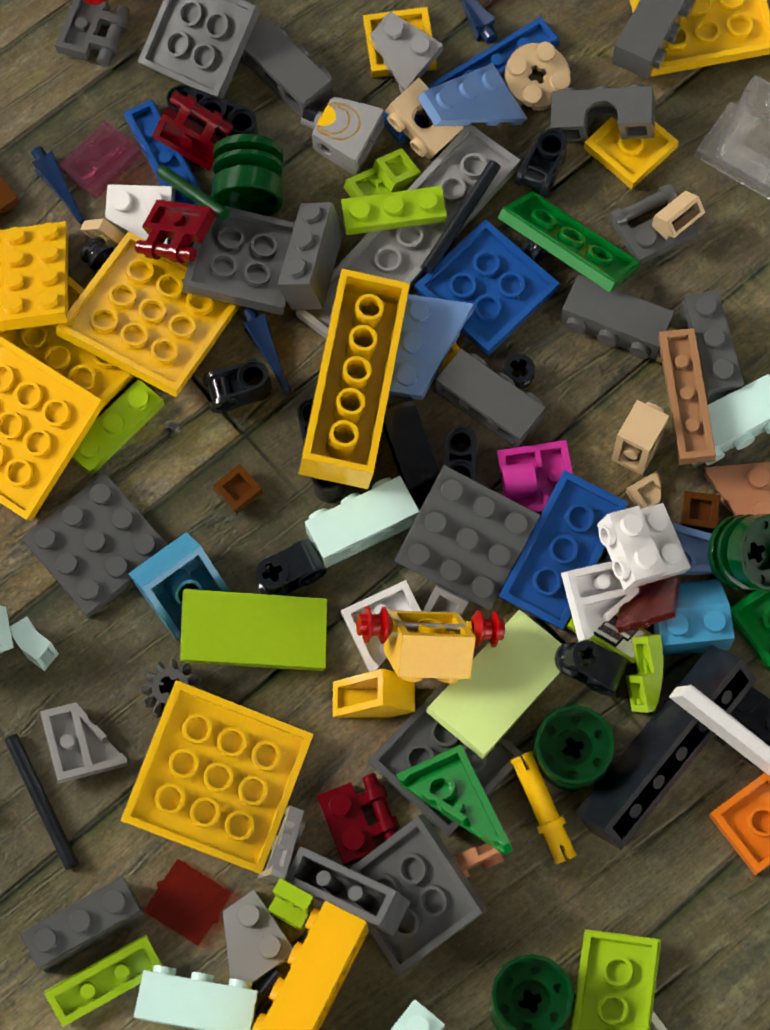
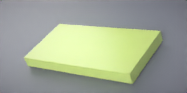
(501, 686)

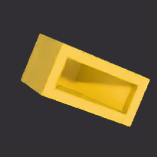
(373, 696)

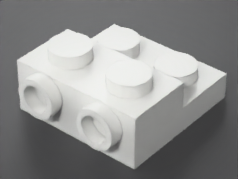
(642, 545)

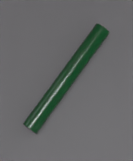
(192, 192)

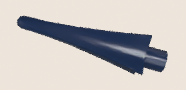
(480, 21)
(50, 172)
(259, 333)

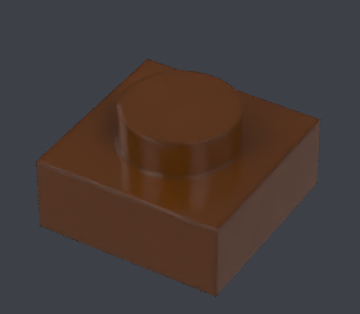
(237, 489)
(700, 511)

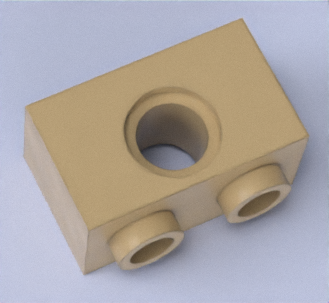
(402, 118)
(640, 436)

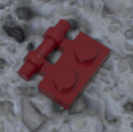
(187, 136)
(175, 221)
(347, 822)

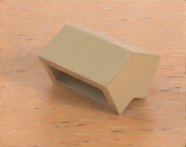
(663, 220)

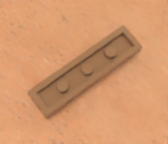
(686, 396)

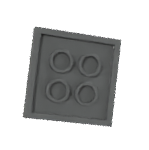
(200, 41)
(241, 261)
(466, 537)
(94, 544)
(425, 738)
(429, 877)

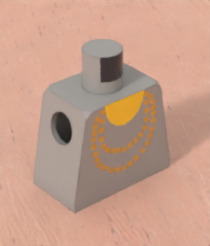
(344, 131)

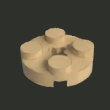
(542, 58)

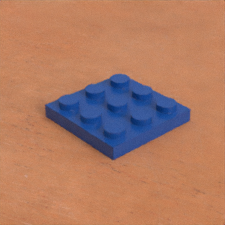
(496, 279)

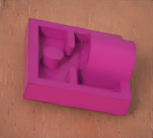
(532, 472)

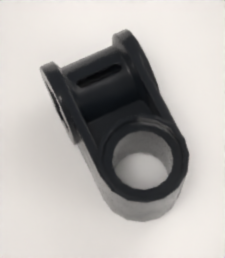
(542, 167)
(235, 387)
(294, 567)
(592, 666)

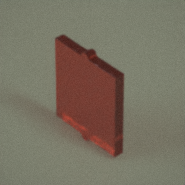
(651, 605)
(188, 902)

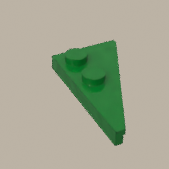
(455, 791)

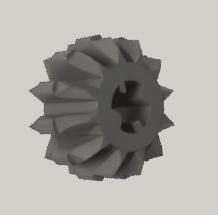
(157, 690)

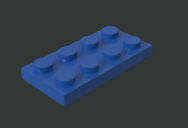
(560, 542)

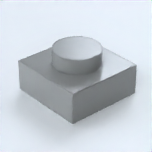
(445, 601)

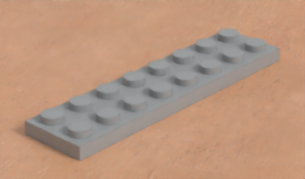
(401, 251)

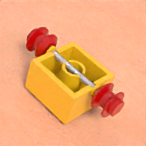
(430, 642)

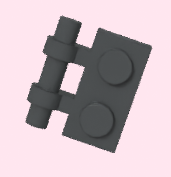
(82, 27)

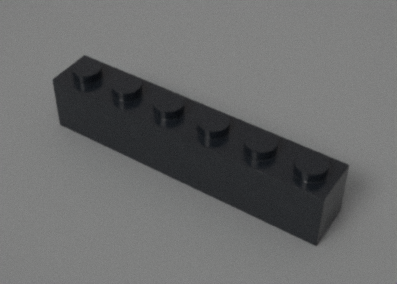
(662, 751)

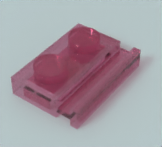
(100, 159)

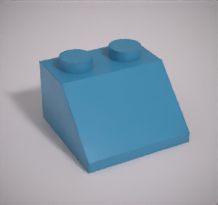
(169, 572)
(700, 620)

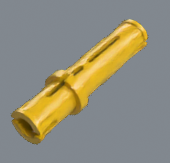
(543, 807)

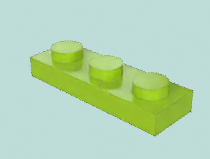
(393, 210)
(117, 426)
(102, 980)

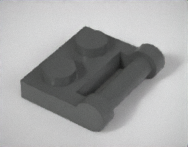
(644, 240)

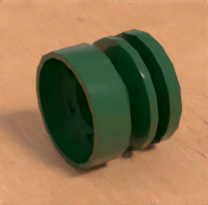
(248, 173)
(741, 552)
(580, 728)
(540, 981)

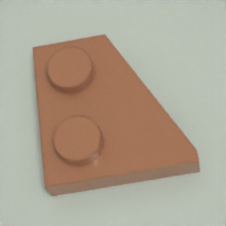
(742, 487)
(481, 855)

